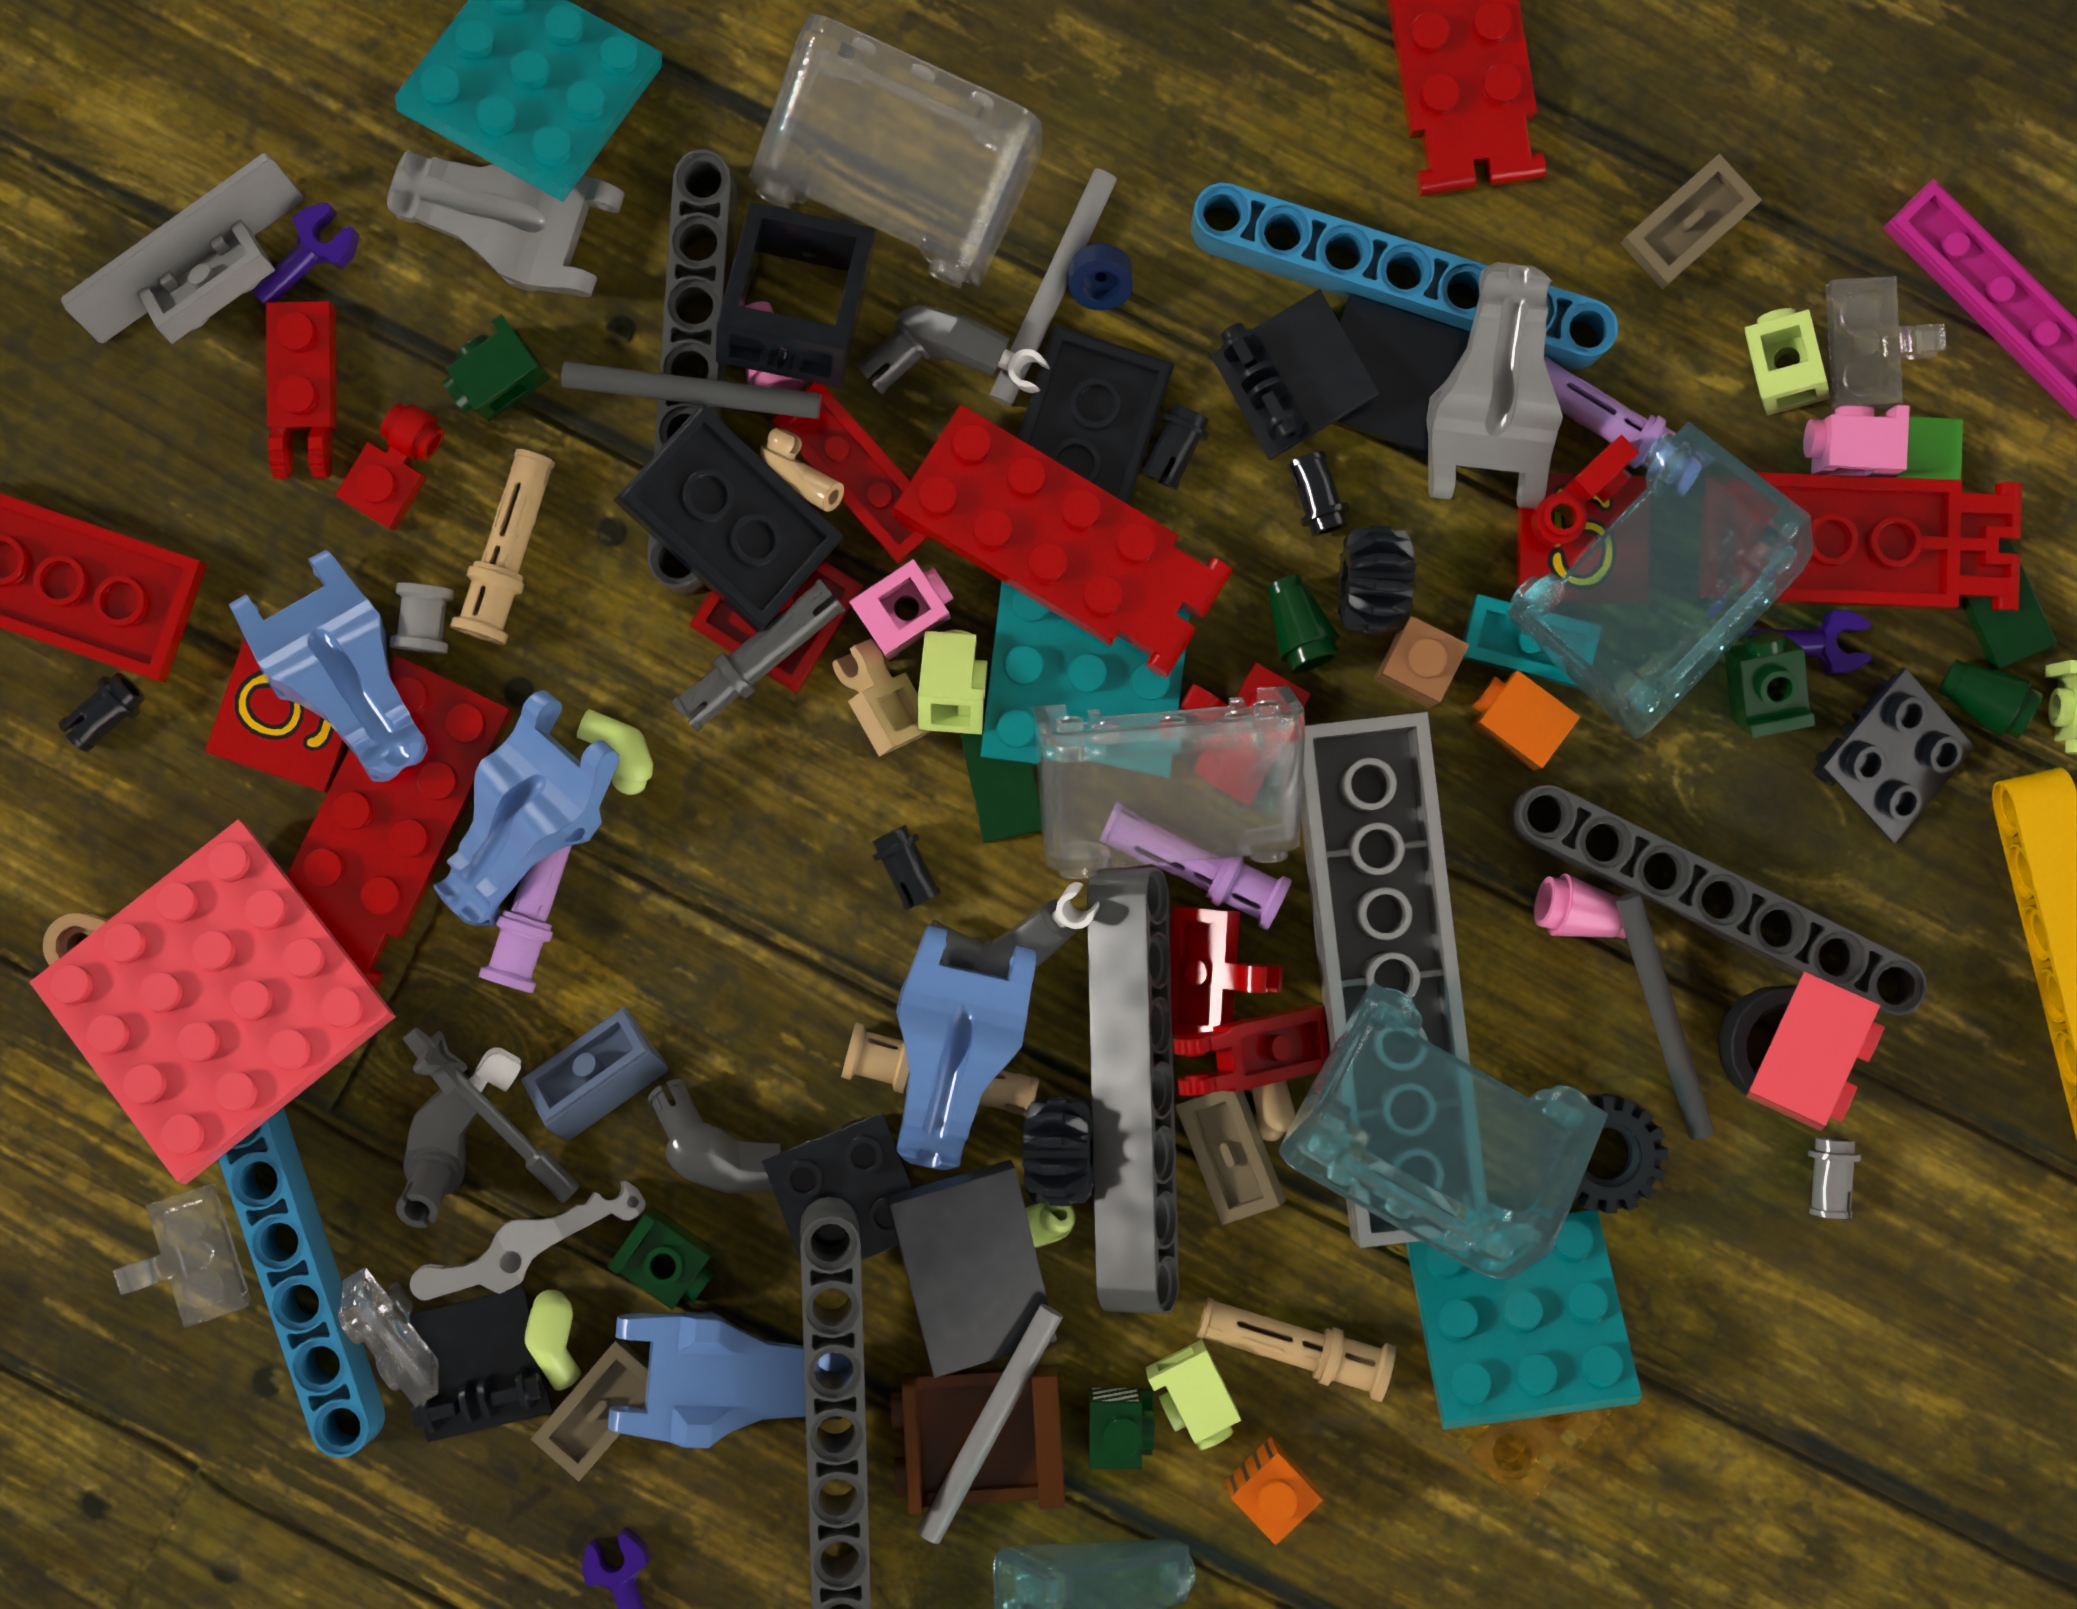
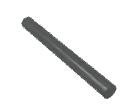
(691, 390)
(1664, 1015)

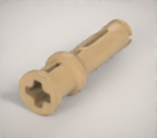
(496, 575)
(886, 1061)
(1326, 1354)

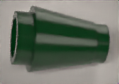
(1301, 627)
(1991, 697)

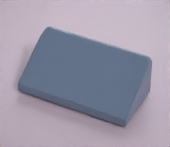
(594, 1075)

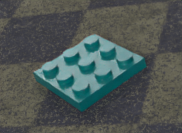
(530, 87)
(1054, 662)
(1528, 1341)

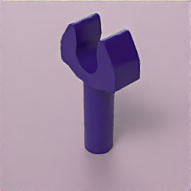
(308, 252)
(1823, 641)
(622, 1578)

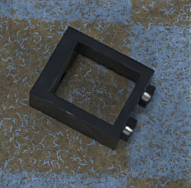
(754, 336)

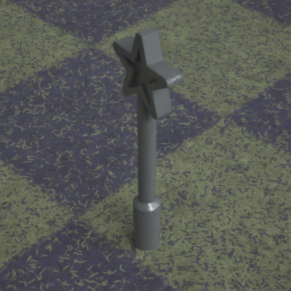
(447, 1072)

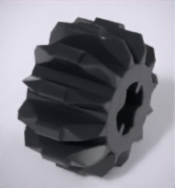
(1376, 580)
(1058, 1151)

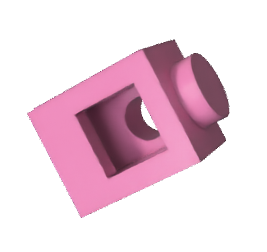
(1858, 443)
(878, 606)

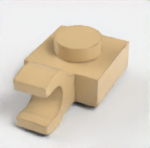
(884, 704)

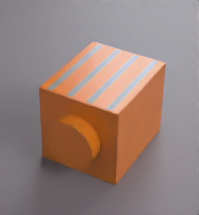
(1522, 719)
(1273, 1491)

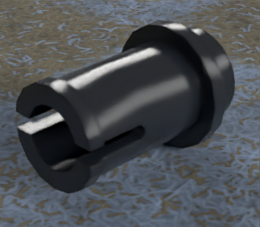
(1175, 445)
(1318, 494)
(102, 711)
(905, 866)

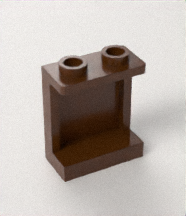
(942, 1413)

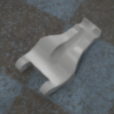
(503, 218)
(1499, 398)
(518, 1244)

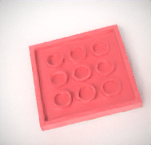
(212, 1001)

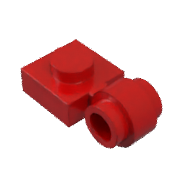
(1599, 478)
(382, 481)

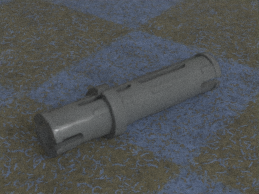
(758, 655)

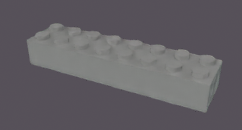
(1380, 887)

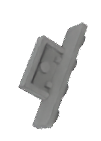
(191, 261)

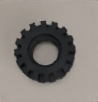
(1642, 1164)

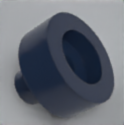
(1100, 277)

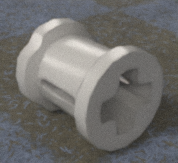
(421, 618)

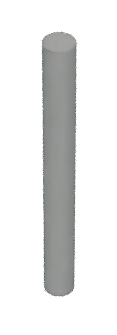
(1056, 279)
(989, 1424)

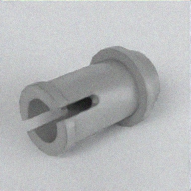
(1833, 1176)

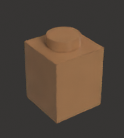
(1421, 662)

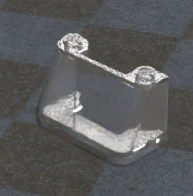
(897, 148)
(1171, 784)

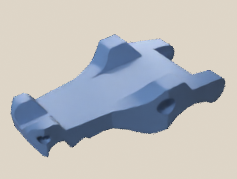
(335, 663)
(526, 807)
(956, 1040)
(711, 1378)

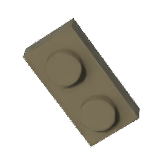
(1690, 221)
(1230, 1154)
(579, 1427)

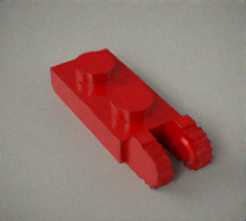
(301, 383)
(1257, 1050)

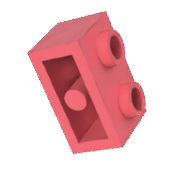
(1815, 1052)

